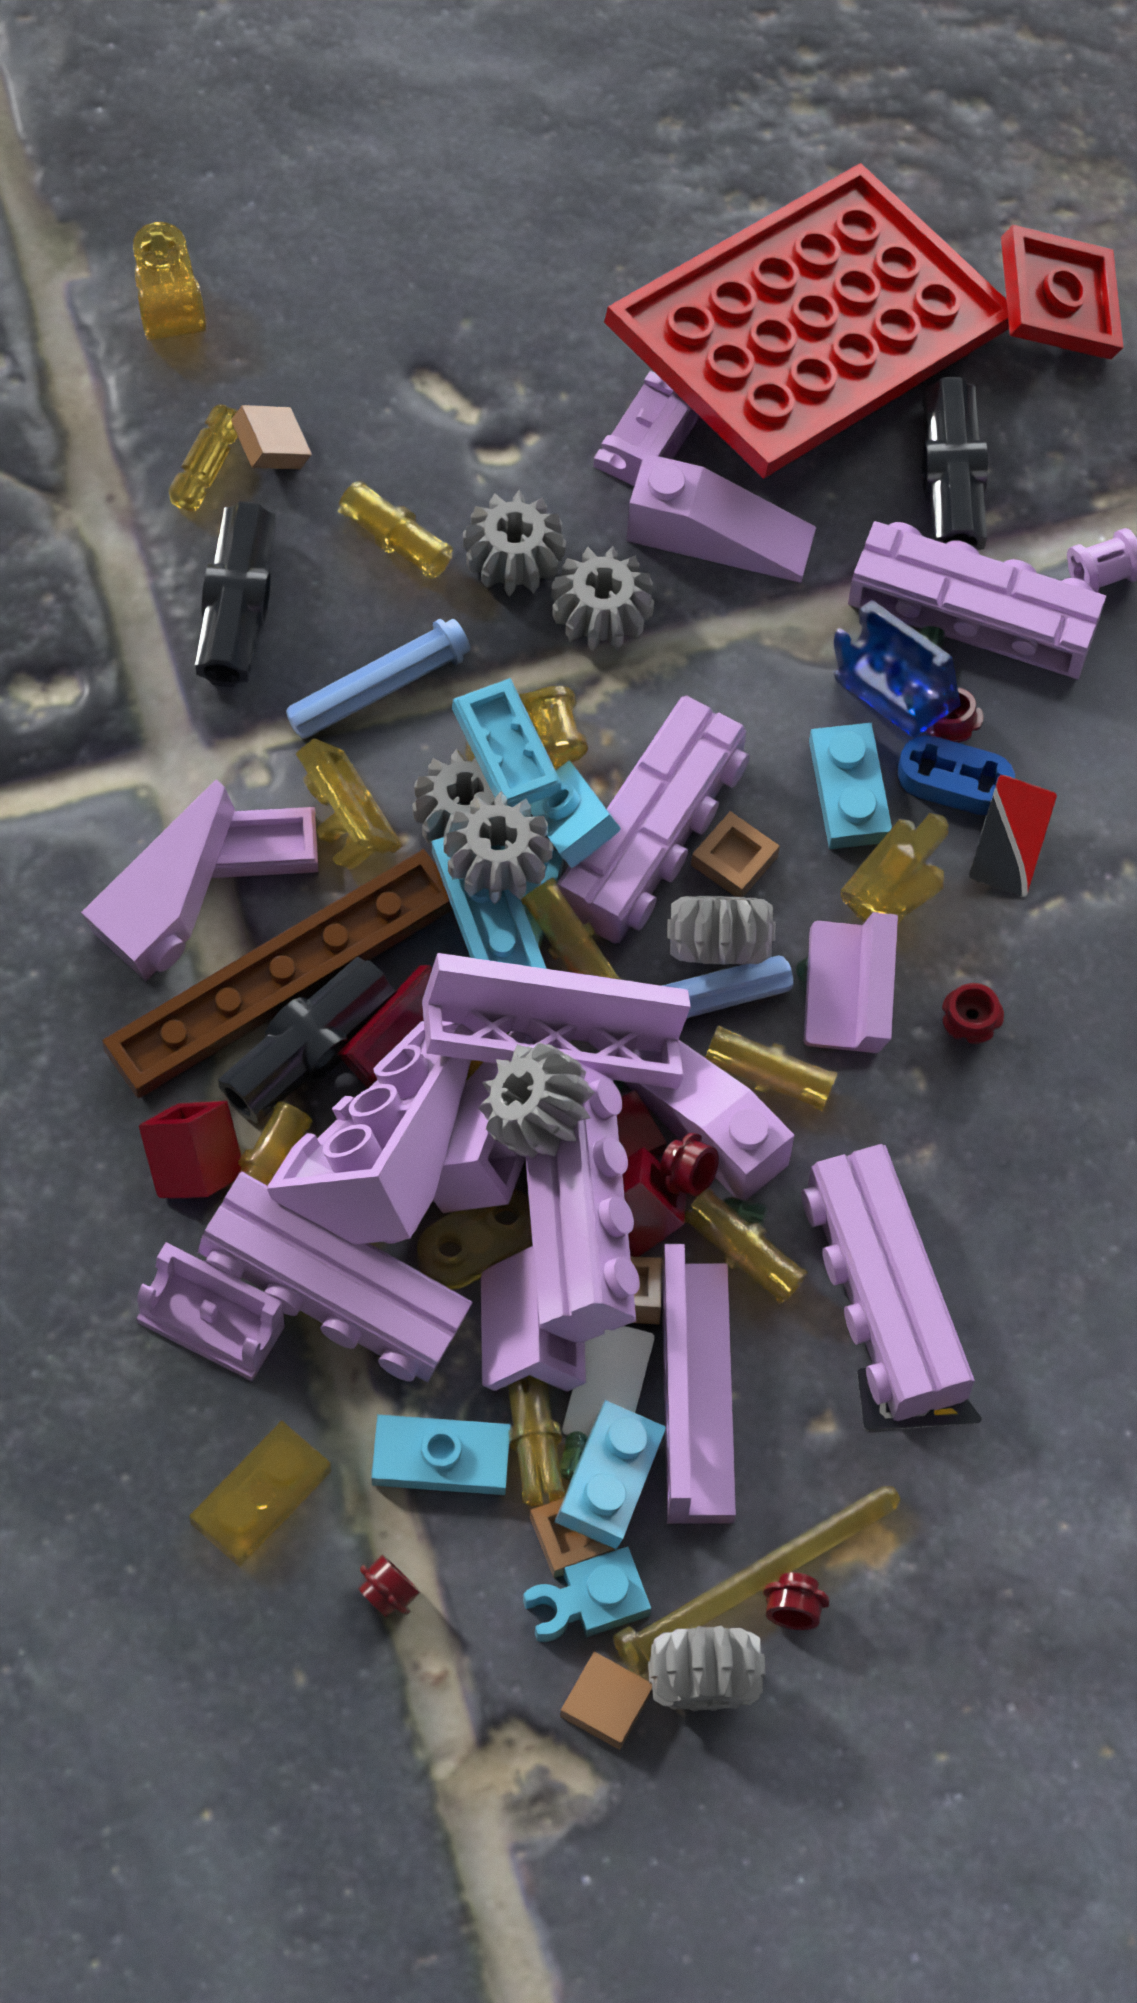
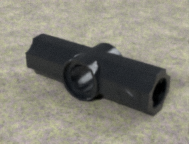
(954, 463)
(236, 594)
(305, 1040)

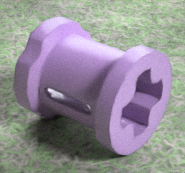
(1105, 561)

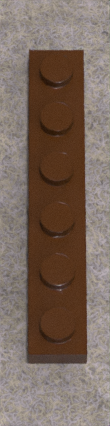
(276, 973)

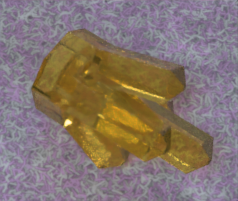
(896, 872)

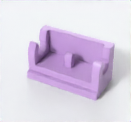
(651, 425)
(210, 1312)

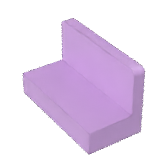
(851, 984)
(512, 1334)

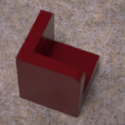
(191, 1149)
(653, 1207)

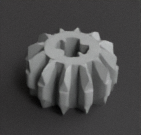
(514, 543)
(602, 598)
(443, 791)
(498, 869)
(721, 930)
(536, 1100)
(706, 1668)

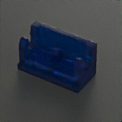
(896, 671)

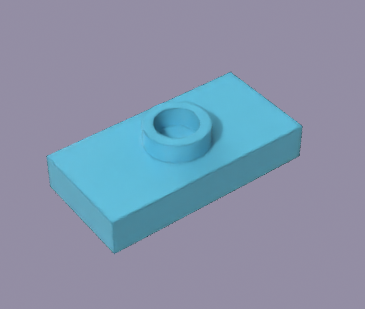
(506, 743)
(575, 817)
(440, 1454)

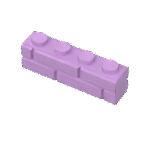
(978, 598)
(657, 811)
(584, 1225)
(888, 1283)
(346, 1286)

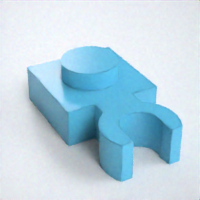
(599, 1593)

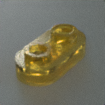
(481, 1239)

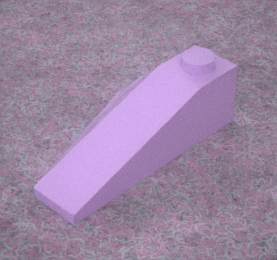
(384, 1152)

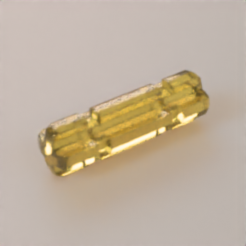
(204, 459)

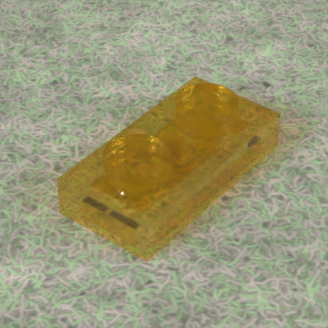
(260, 1493)

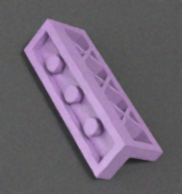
(553, 1011)
(697, 1391)

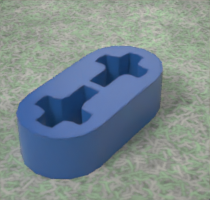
(954, 774)

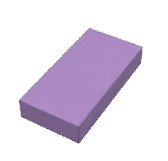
(269, 843)

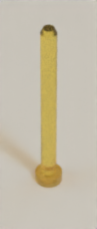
(636, 1647)

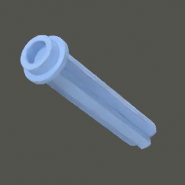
(379, 678)
(737, 985)

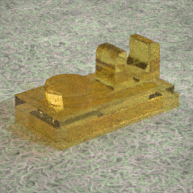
(337, 783)

